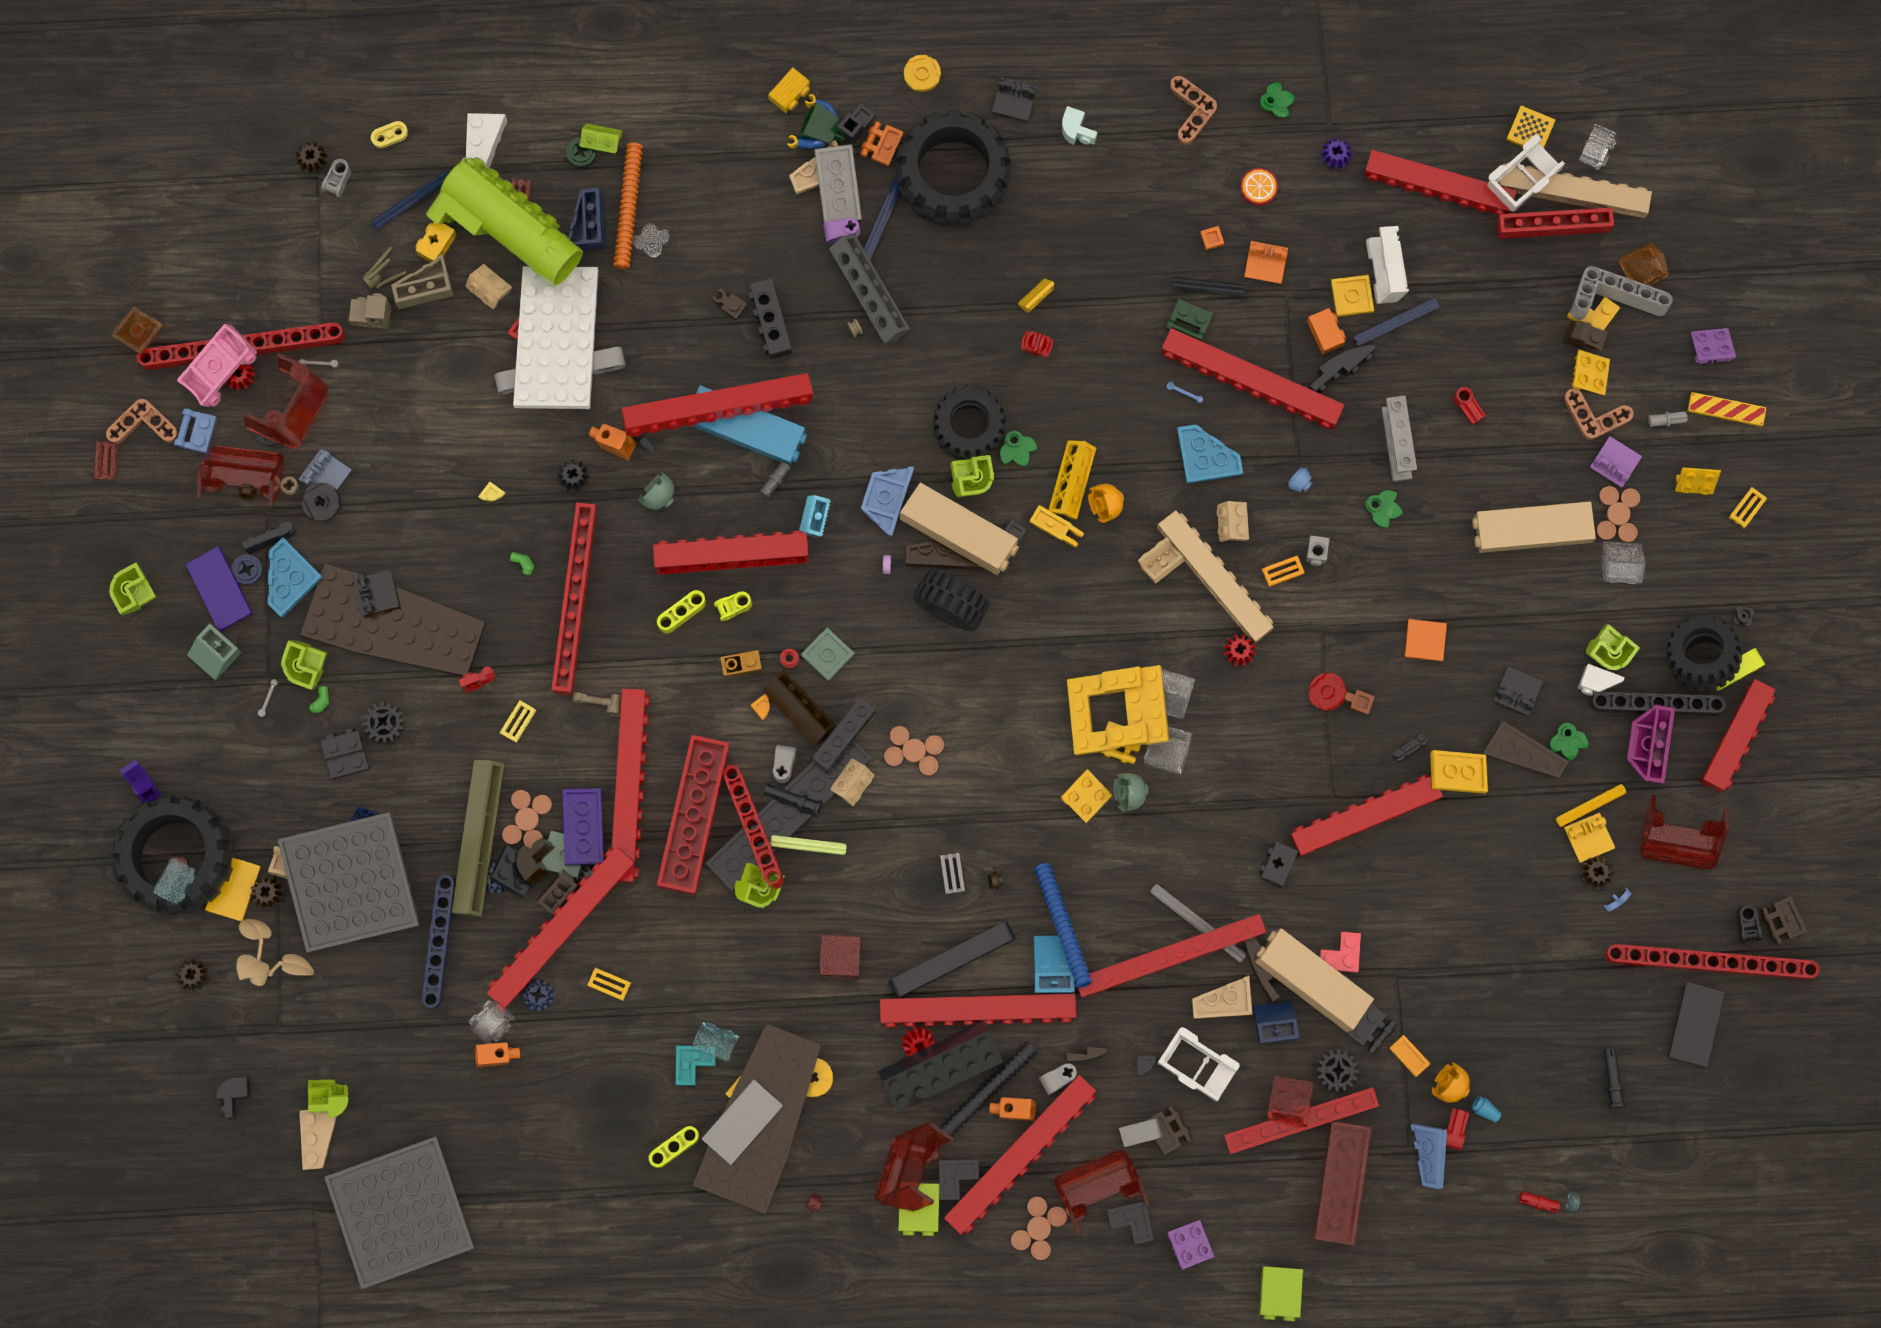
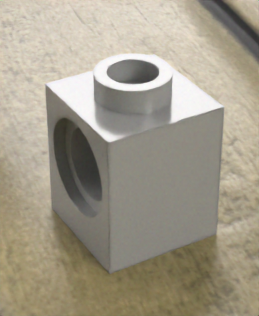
(1317, 542)

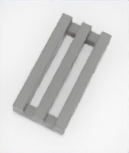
(950, 857)

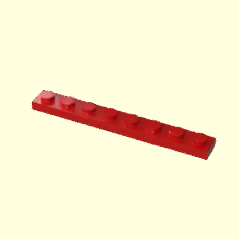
(1318, 1116)

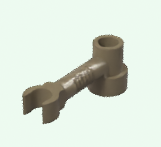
(613, 704)

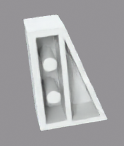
(483, 135)

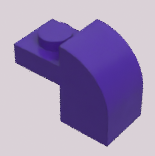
(140, 781)

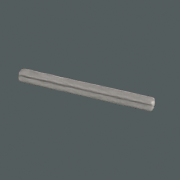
(1192, 918)

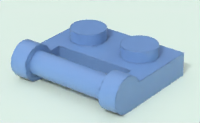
(201, 433)

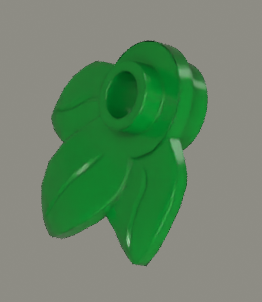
(1279, 99)
(1019, 451)
(1386, 508)
(1568, 744)

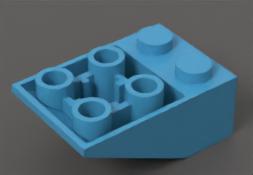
(1051, 967)

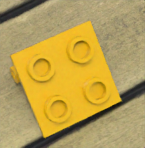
(1590, 372)
(1697, 480)
(1086, 796)
(1589, 837)

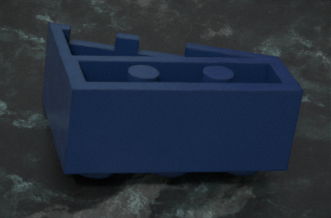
(589, 221)

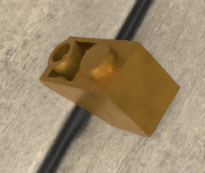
(742, 664)

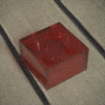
(840, 956)
(1291, 1101)

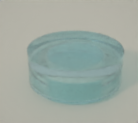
(1573, 1201)

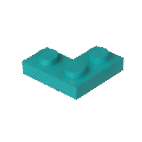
(686, 1061)

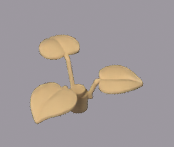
(258, 971)

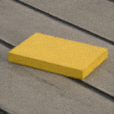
(1459, 771)
(236, 892)

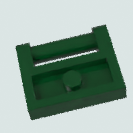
(1192, 316)

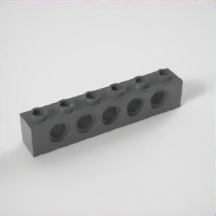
(869, 288)

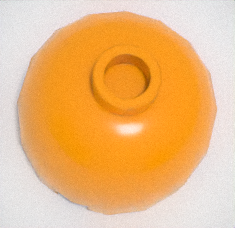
(1106, 502)
(1452, 1084)

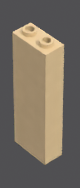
(1534, 527)
(959, 529)
(1313, 979)

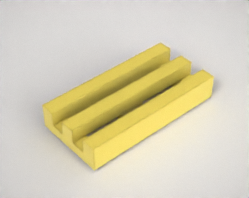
(510, 735)

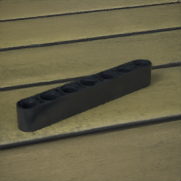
(1665, 699)
(952, 960)

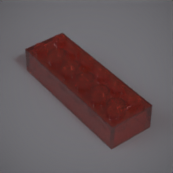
(1342, 1183)

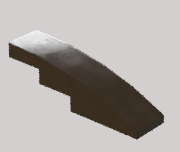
(1252, 947)

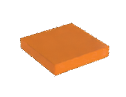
(1425, 640)

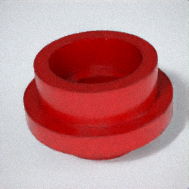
(789, 652)

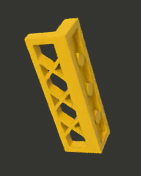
(1076, 479)

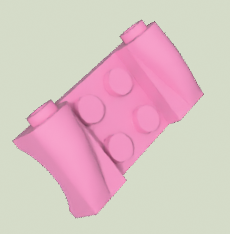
(216, 364)

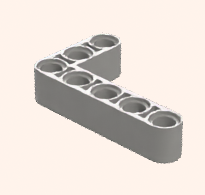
(1619, 289)

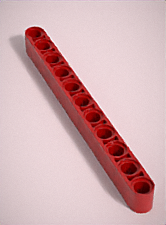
(268, 347)
(1720, 958)

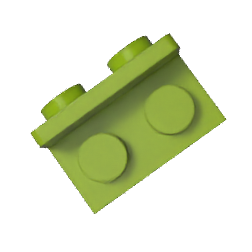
(600, 138)

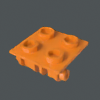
(1266, 262)

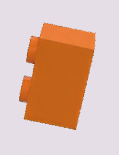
(1325, 331)

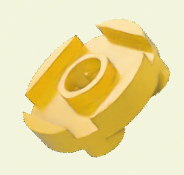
(825, 1080)

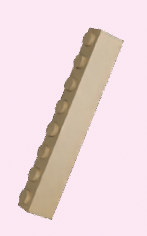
(1582, 191)
(1215, 577)

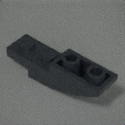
(1347, 362)

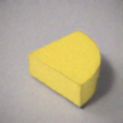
(491, 493)

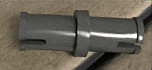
(775, 479)

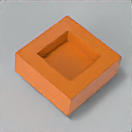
(1212, 238)

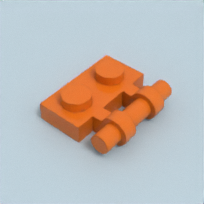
(887, 145)

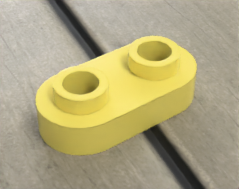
(389, 134)

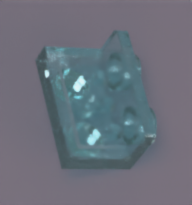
(174, 881)
(715, 1041)

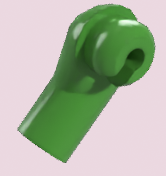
(525, 562)
(322, 702)

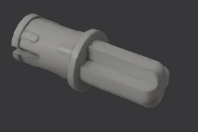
(1667, 419)

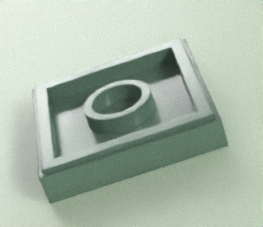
(827, 654)

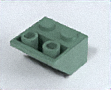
(213, 652)

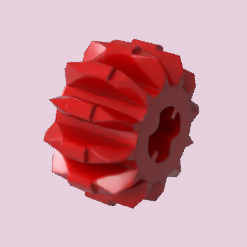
(1037, 344)
(246, 375)
(1232, 647)
(911, 1042)

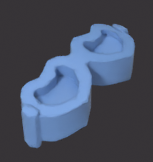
(1618, 901)

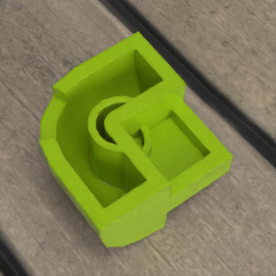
(972, 476)
(130, 589)
(1611, 649)
(303, 663)
(754, 889)
(327, 1096)

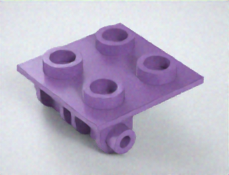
(1713, 345)
(1615, 461)
(1190, 1244)

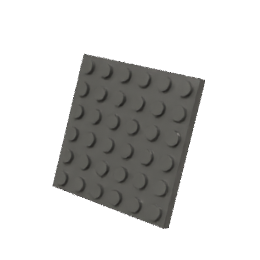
(348, 882)
(399, 1212)

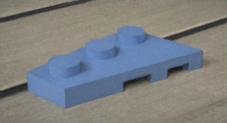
(1431, 1149)

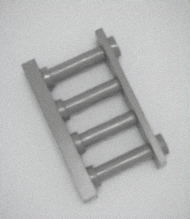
(1399, 439)

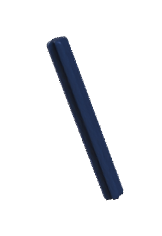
(409, 201)
(882, 219)
(1396, 322)

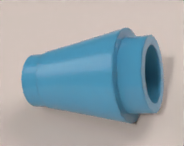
(1486, 1109)

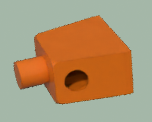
(613, 440)
(486, 1056)
(1022, 1109)

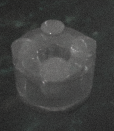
(491, 1022)

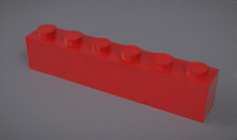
(1555, 223)
(1738, 735)

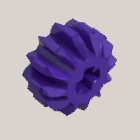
(1339, 159)

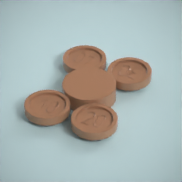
(1618, 514)
(914, 750)
(526, 818)
(1038, 1228)

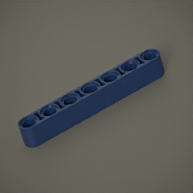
(441, 951)

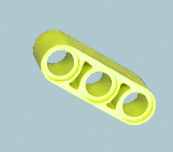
(686, 603)
(1750, 662)
(683, 1144)

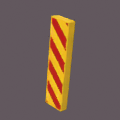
(1726, 409)

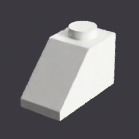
(1597, 680)

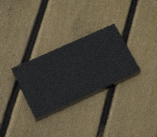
(1696, 1024)

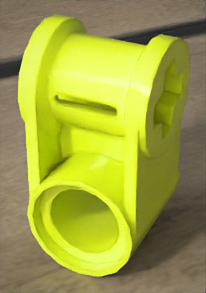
(732, 606)

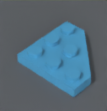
(1206, 456)
(288, 577)

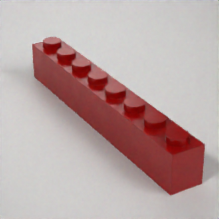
(1435, 182)
(1365, 816)

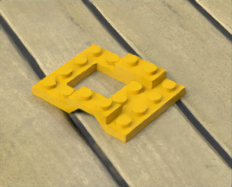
(1143, 704)

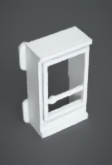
(1539, 158)
(1387, 265)
(1220, 1076)

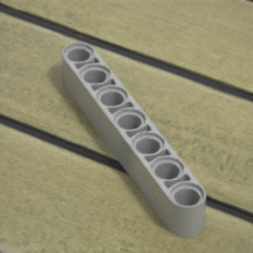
(603, 361)

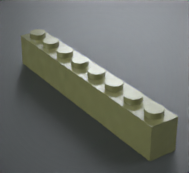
(477, 838)

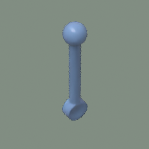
(1170, 385)

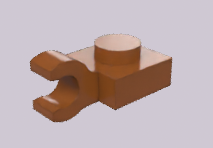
(1360, 701)

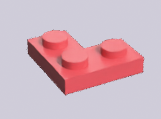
(1348, 957)

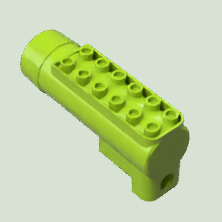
(493, 207)

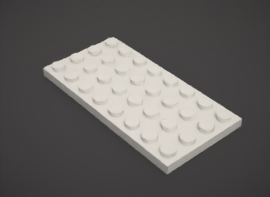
(556, 341)

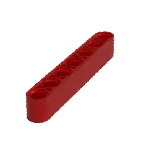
(751, 818)

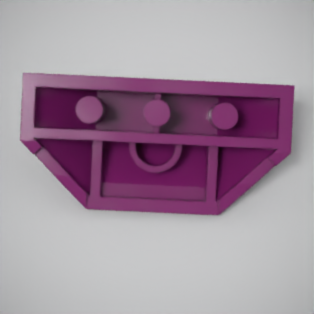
(1651, 743)

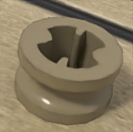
(854, 328)
(294, 489)

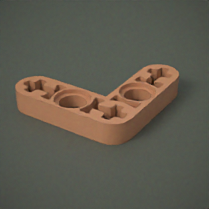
(1199, 111)
(143, 416)
(1595, 423)

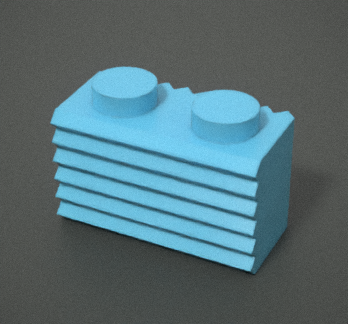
(814, 515)

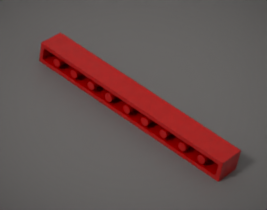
(1252, 379)
(717, 405)
(574, 599)
(630, 776)
(560, 928)
(1174, 955)
(977, 1009)
(1024, 1150)

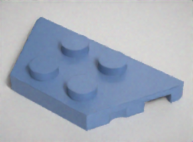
(886, 497)

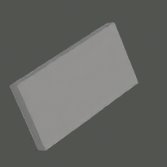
(837, 183)
(742, 1122)

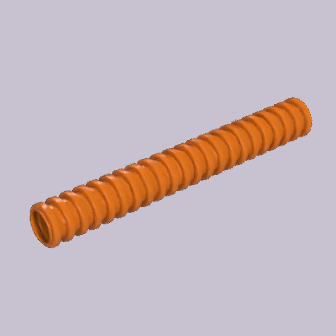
(628, 205)

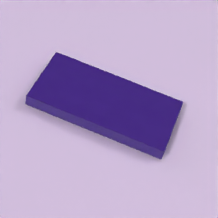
(219, 588)
(582, 826)

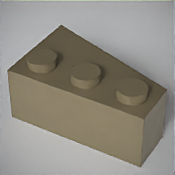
(424, 285)

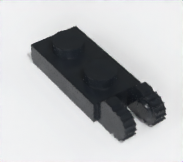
(269, 538)

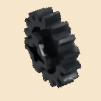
(378, 728)
(1329, 1070)

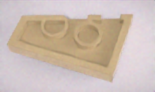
(806, 176)
(1225, 1001)
(315, 1138)

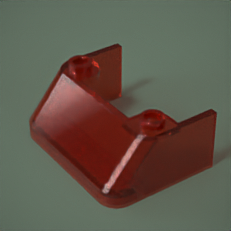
(293, 424)
(239, 467)
(1682, 844)
(906, 1166)
(1096, 1182)

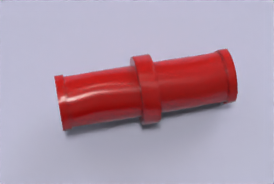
(1539, 1202)

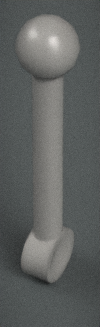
(333, 363)
(262, 712)

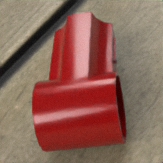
(1470, 407)
(1456, 1129)

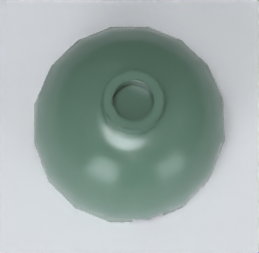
(658, 493)
(1130, 791)

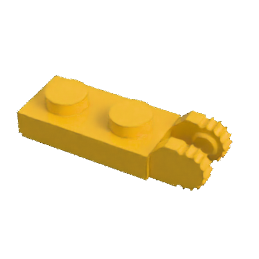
(1054, 525)

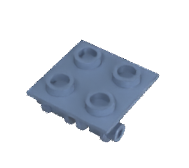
(325, 469)

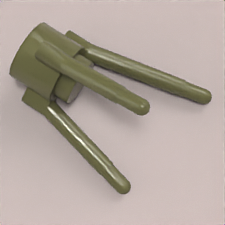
(372, 277)

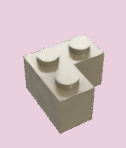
(370, 311)

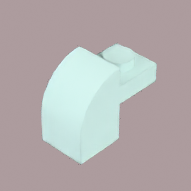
(1073, 130)

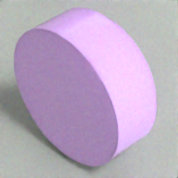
(887, 564)

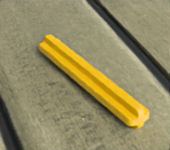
(1590, 805)

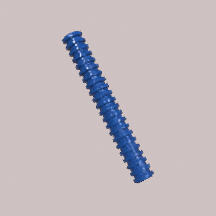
(1063, 925)

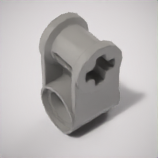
(335, 181)
(784, 759)
(1055, 1080)

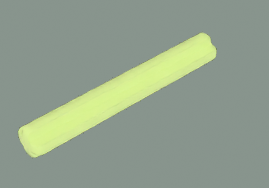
(808, 845)

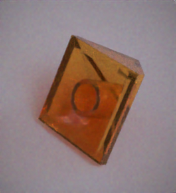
(1645, 264)
(137, 330)

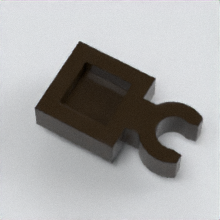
(731, 305)

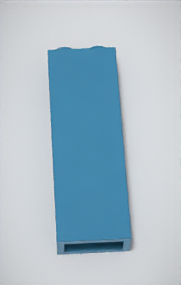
(759, 433)

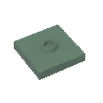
(555, 859)

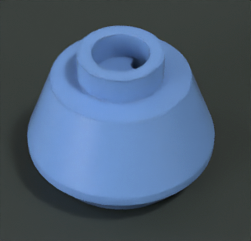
(1300, 480)

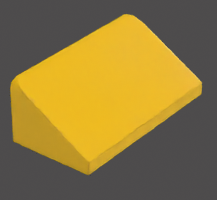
(1036, 295)

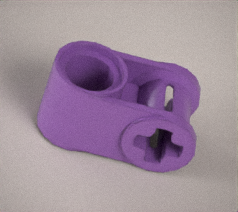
(837, 228)

